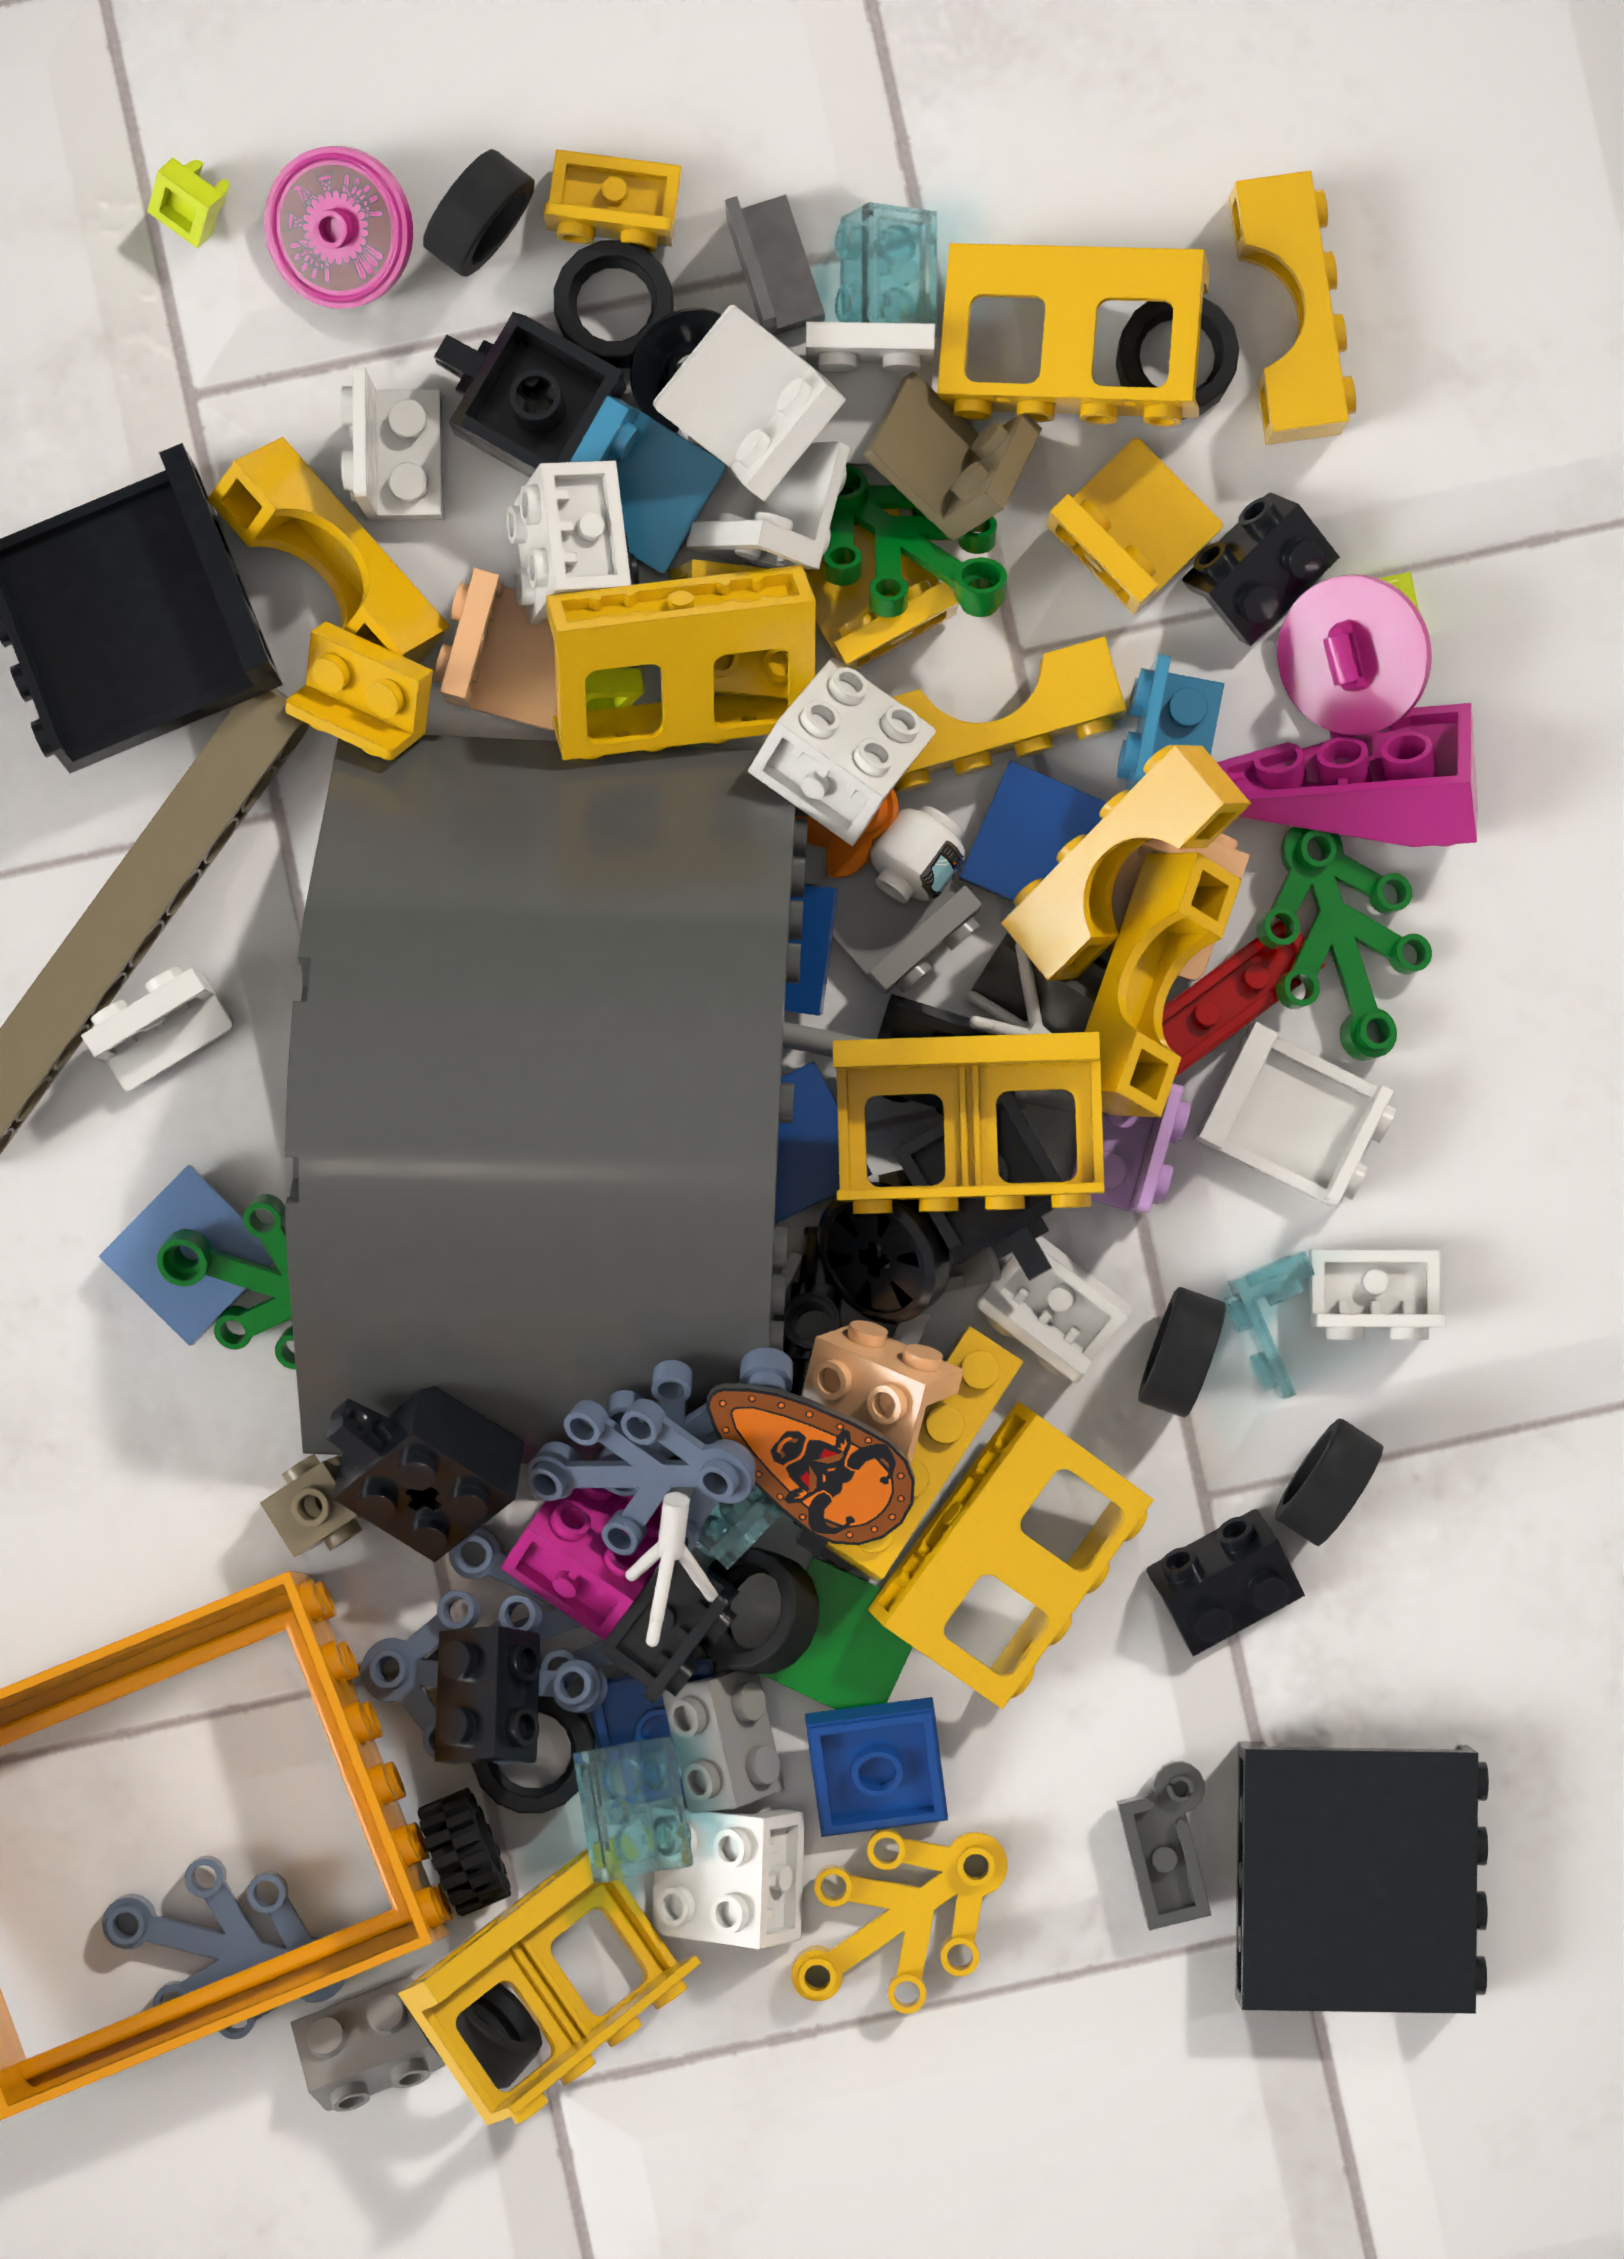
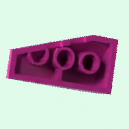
(1386, 786)

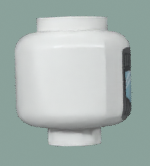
(918, 854)

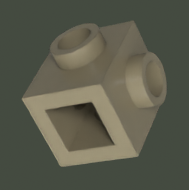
(305, 1507)

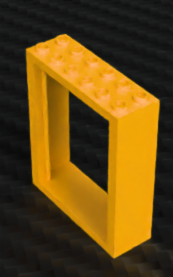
(162, 1651)

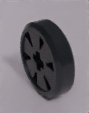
(862, 1276)

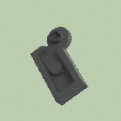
(1164, 1847)

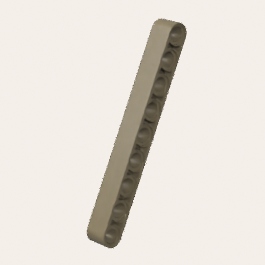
(140, 899)

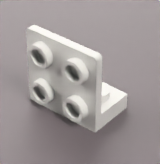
(866, 368)
(749, 400)
(395, 451)
(790, 523)
(568, 533)
(841, 750)
(741, 1881)

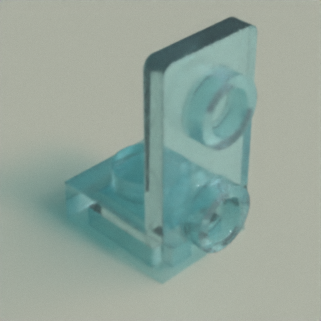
(1278, 1283)

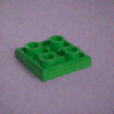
(851, 1653)

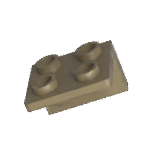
(943, 462)

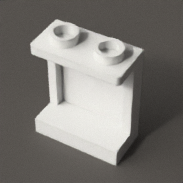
(1296, 1117)

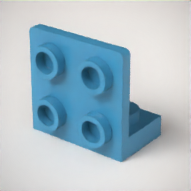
(659, 478)
(1170, 712)

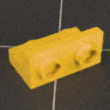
(362, 693)

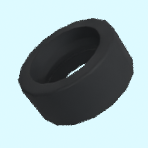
(478, 212)
(591, 260)
(1213, 323)
(1182, 1352)
(1329, 1482)
(797, 1619)
(551, 1796)
(499, 2035)

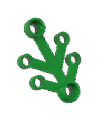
(977, 581)
(1338, 929)
(240, 1272)

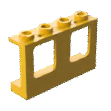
(1073, 287)
(684, 632)
(969, 1079)
(982, 1535)
(518, 1952)

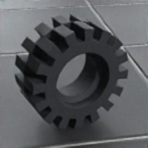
(464, 1852)

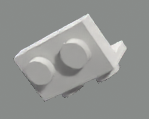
(159, 1028)
(1375, 1291)
(1058, 1315)

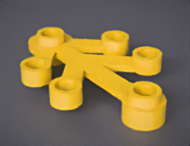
(908, 1911)

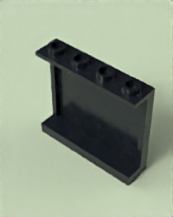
(129, 618)
(1359, 1879)

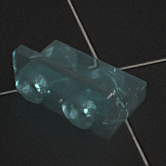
(887, 265)
(736, 1526)
(633, 1809)

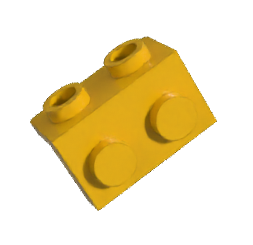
(612, 199)

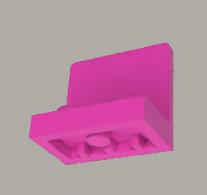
(570, 1564)

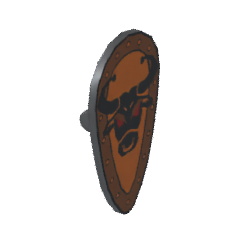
(817, 1462)

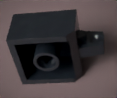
(523, 365)
(973, 1227)
(425, 1469)

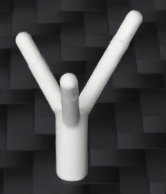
(1006, 1022)
(670, 1548)

